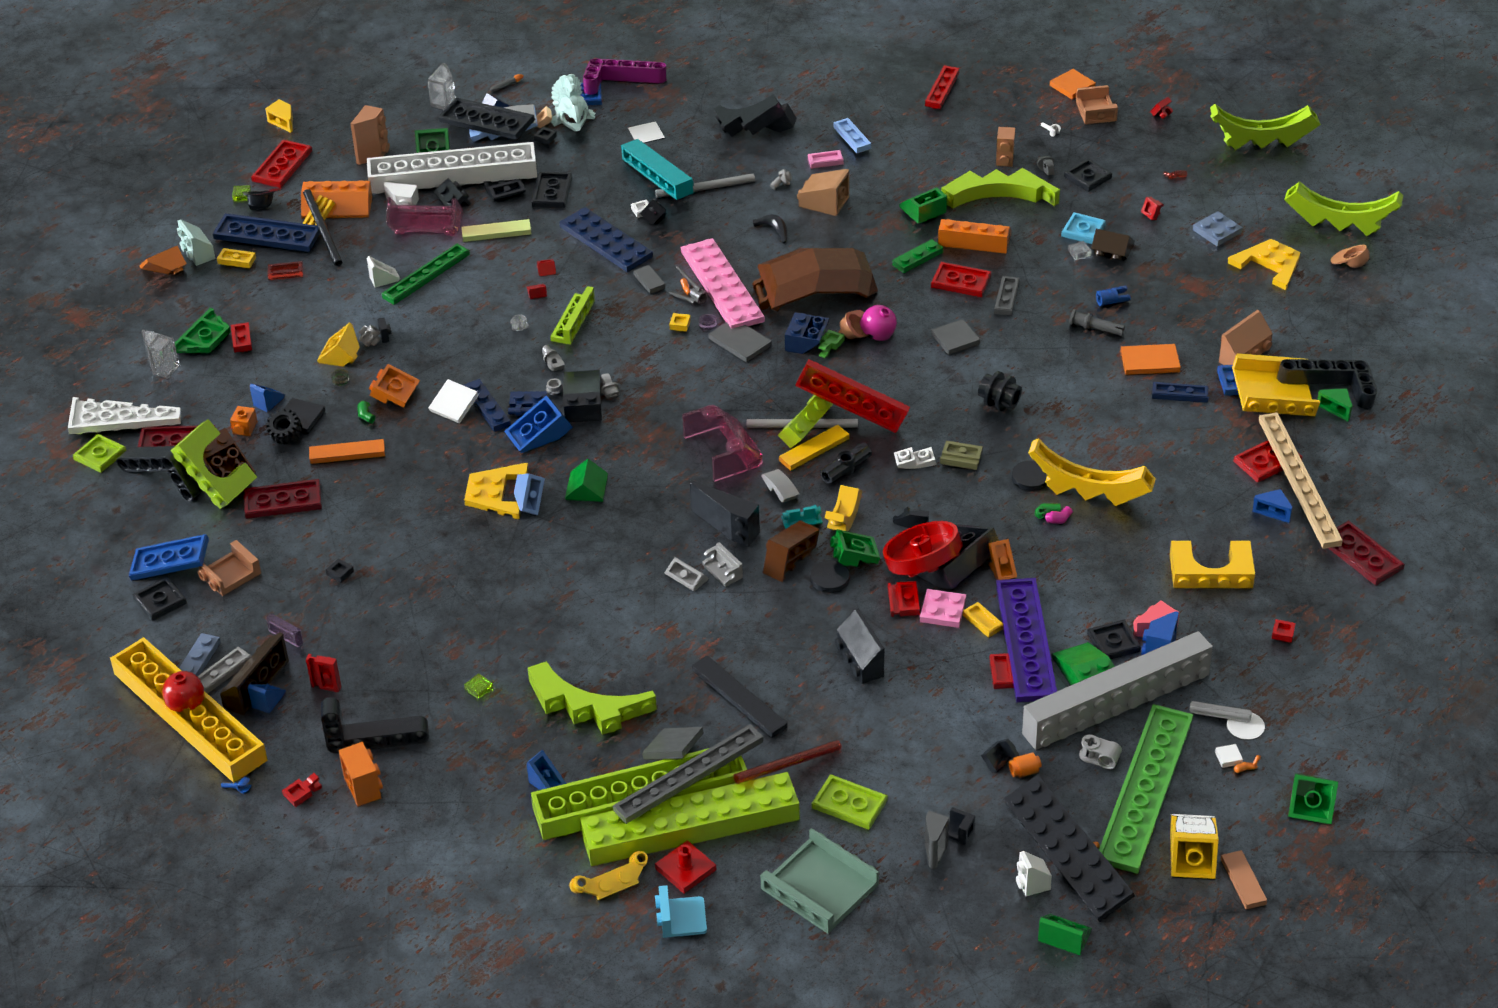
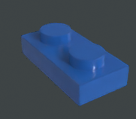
(1227, 380)

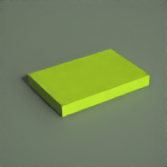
(849, 802)

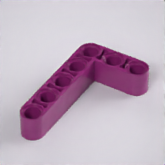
(621, 71)

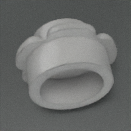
(554, 386)

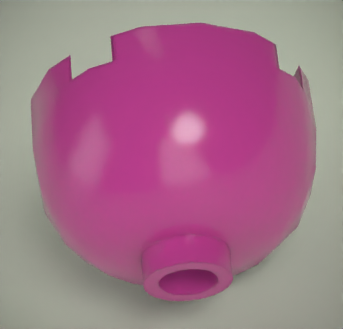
(879, 322)

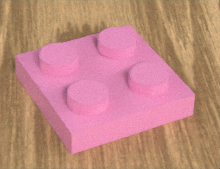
(943, 608)

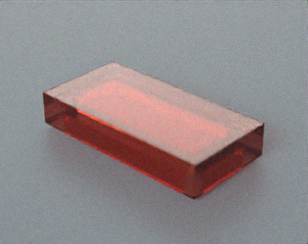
(285, 270)

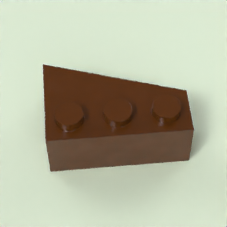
(788, 548)

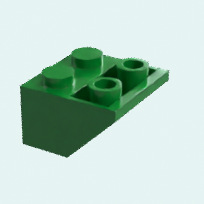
(925, 205)

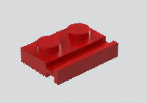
(903, 598)
(323, 673)

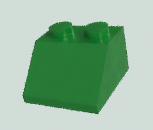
(432, 140)

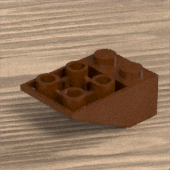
(224, 455)

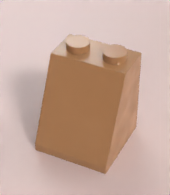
(825, 192)

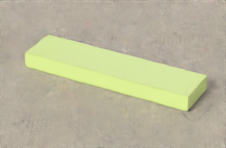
(496, 230)

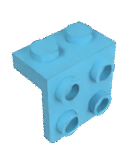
(680, 915)

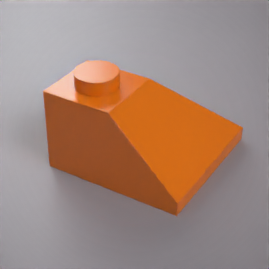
(165, 262)

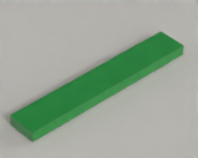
(425, 274)

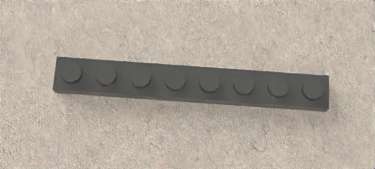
(688, 774)

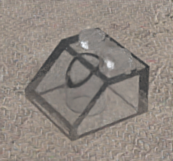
(441, 87)

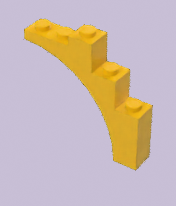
(1088, 482)

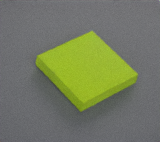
(99, 453)

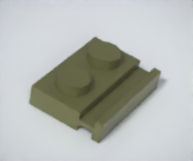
(961, 455)

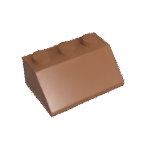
(369, 134)
(1247, 337)

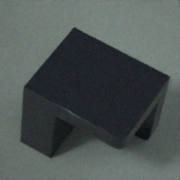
(961, 825)

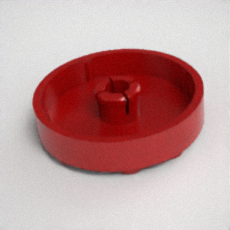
(922, 548)

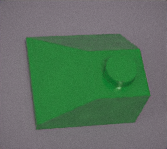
(1313, 798)

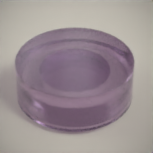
(707, 321)

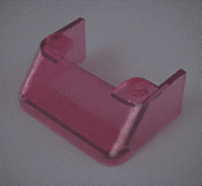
(424, 218)
(741, 449)

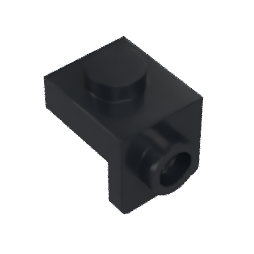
(999, 754)

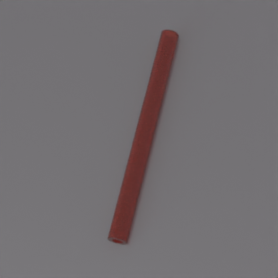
(787, 762)

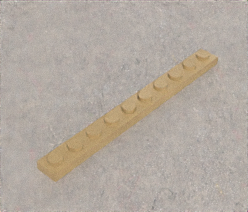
(1300, 480)

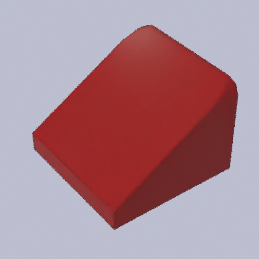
(546, 267)
(537, 291)

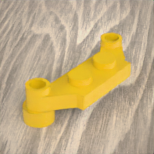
(611, 881)

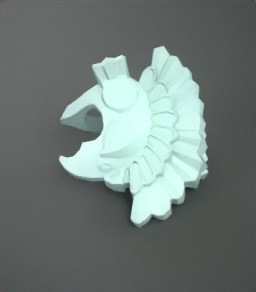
(569, 101)

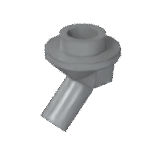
(784, 177)

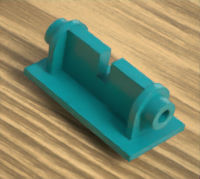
(809, 515)

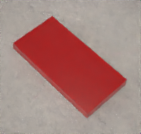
(281, 163)

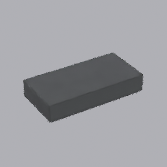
(649, 279)

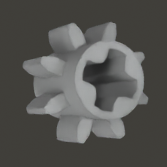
(369, 335)

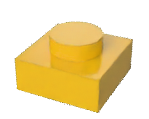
(680, 322)

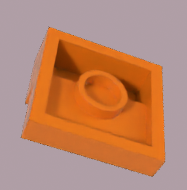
(393, 385)

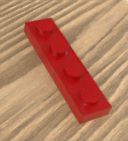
(942, 87)

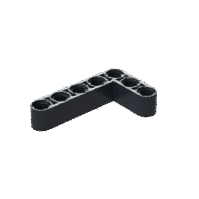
(1343, 372)
(160, 459)
(373, 733)

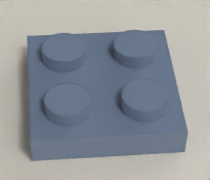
(1217, 228)

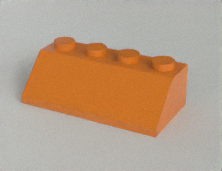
(350, 197)
(974, 236)

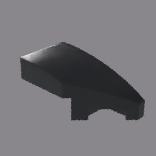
(911, 518)

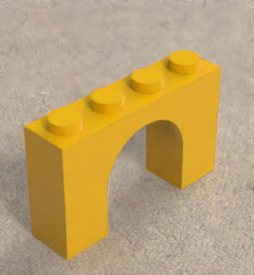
(1190, 574)

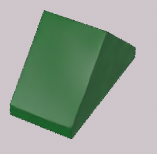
(1336, 402)

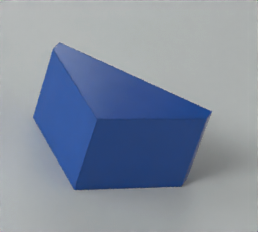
(265, 397)
(1274, 505)
(265, 696)
(542, 772)

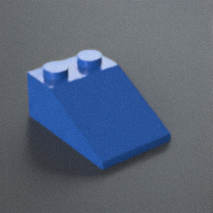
(538, 426)

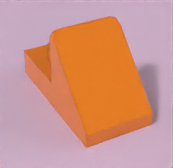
(1002, 560)

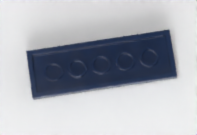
(266, 232)
(606, 239)

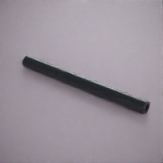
(322, 227)

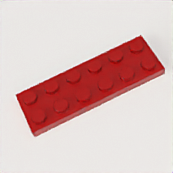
(852, 396)

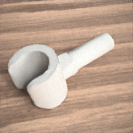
(1055, 128)

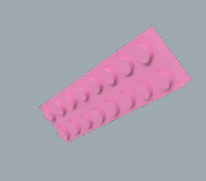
(722, 284)

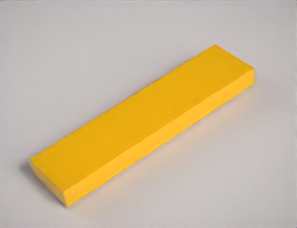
(814, 447)

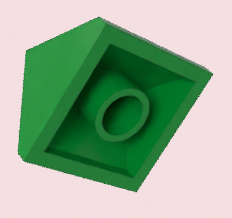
(587, 482)
(1063, 933)

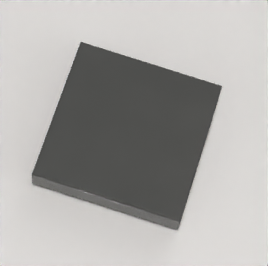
(955, 336)

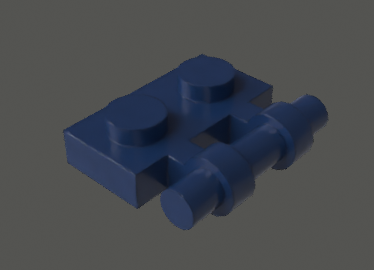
(523, 401)

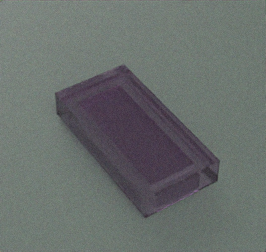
(291, 633)

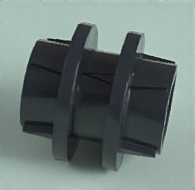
(999, 391)

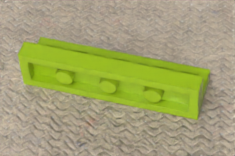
(574, 320)

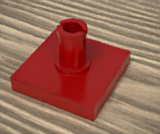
(685, 866)

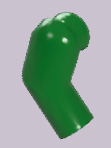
(363, 412)
(1045, 508)

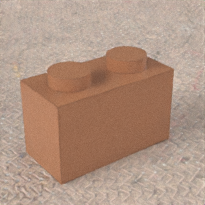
(1005, 146)

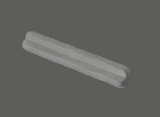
(1220, 711)

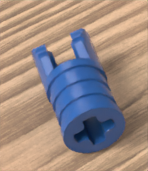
(1110, 296)

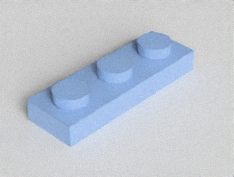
(852, 135)

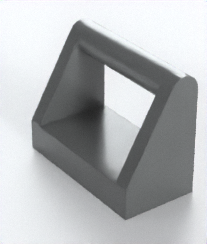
(936, 837)

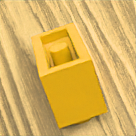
(280, 115)

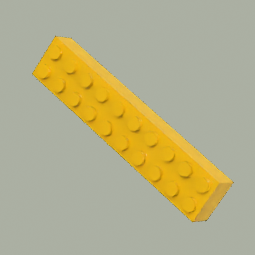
(206, 727)

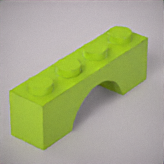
(804, 421)

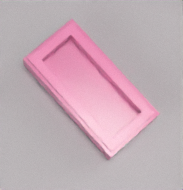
(825, 159)

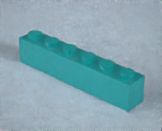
(657, 169)

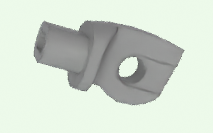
(551, 356)
(609, 388)

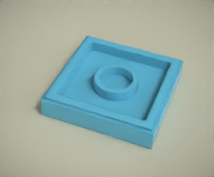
(1082, 227)

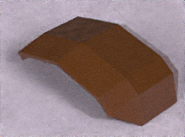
(812, 272)

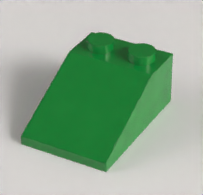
(1081, 662)

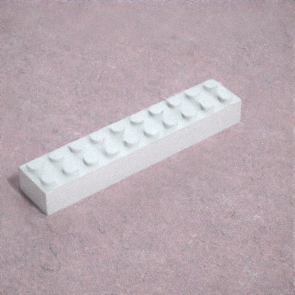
(459, 165)

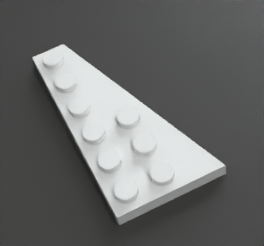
(116, 415)

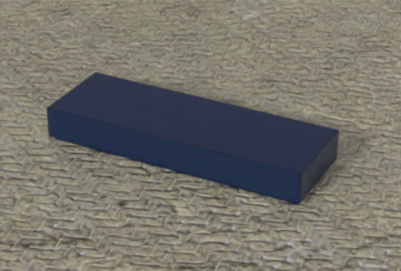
(1180, 392)

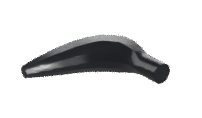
(776, 222)

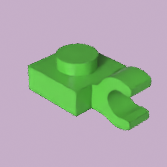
(830, 341)

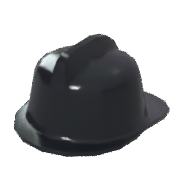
(260, 199)

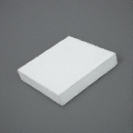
(453, 401)

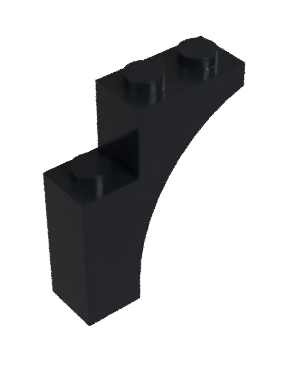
(750, 118)

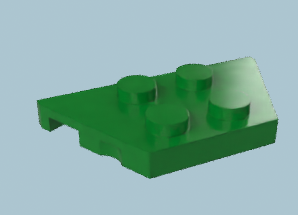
(203, 334)

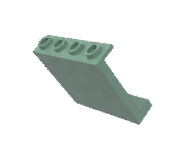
(821, 881)

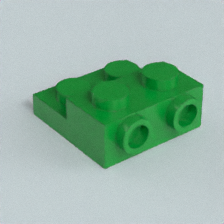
(853, 547)

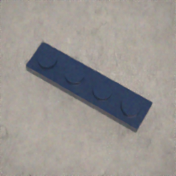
(489, 407)

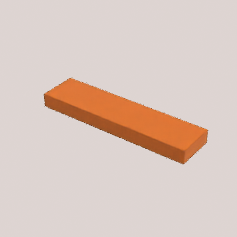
(347, 451)

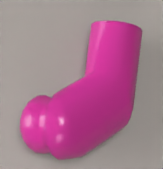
(1058, 517)

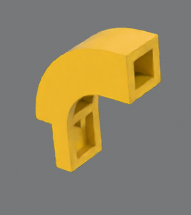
(845, 509)

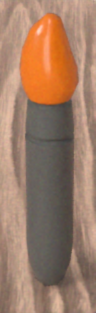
(510, 81)

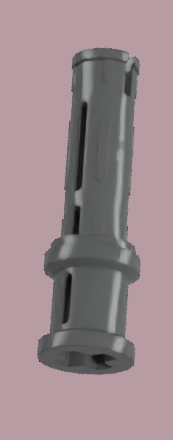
(1088, 321)

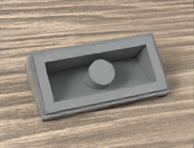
(685, 574)

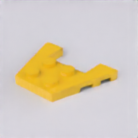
(1272, 256)
(487, 489)

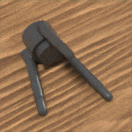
(697, 293)

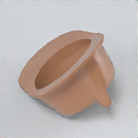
(851, 326)

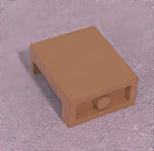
(1096, 105)
(231, 569)

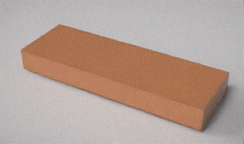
(1243, 879)

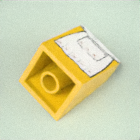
(1193, 846)

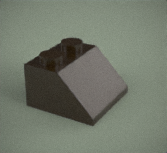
(1112, 244)

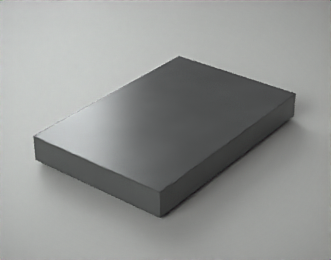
(740, 341)
(672, 743)

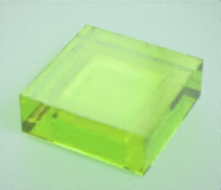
(237, 192)
(478, 686)

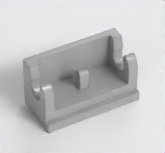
(723, 565)

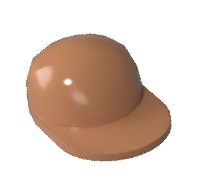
(1353, 256)

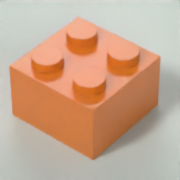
(361, 773)

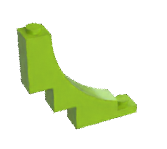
(996, 184)

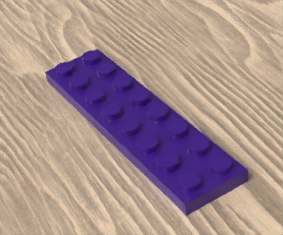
(1026, 639)

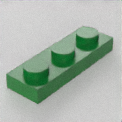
(917, 256)

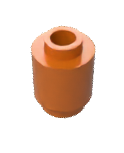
(1025, 765)

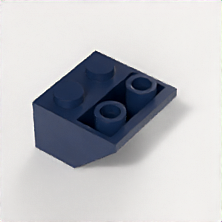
(804, 332)

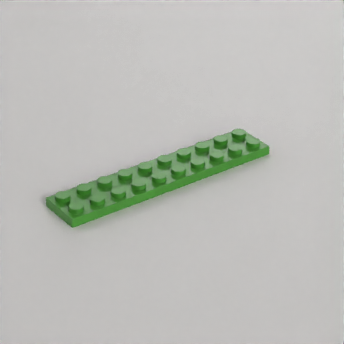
(1145, 788)

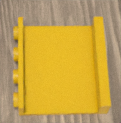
(1263, 392)

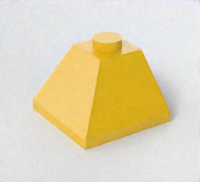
(340, 347)

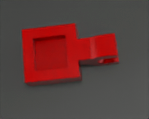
(301, 791)

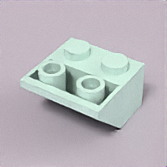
(195, 243)

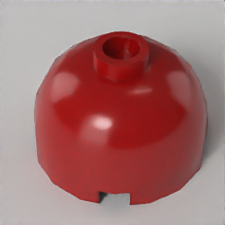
(183, 691)

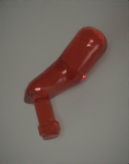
(1179, 173)

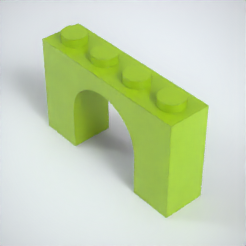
(190, 455)

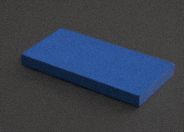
(169, 557)

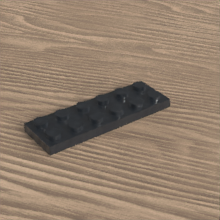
(486, 118)

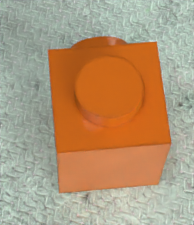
(243, 421)

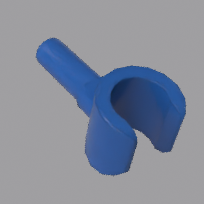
(242, 786)

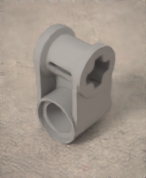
(1101, 753)

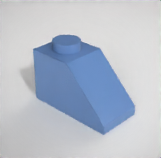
(529, 492)

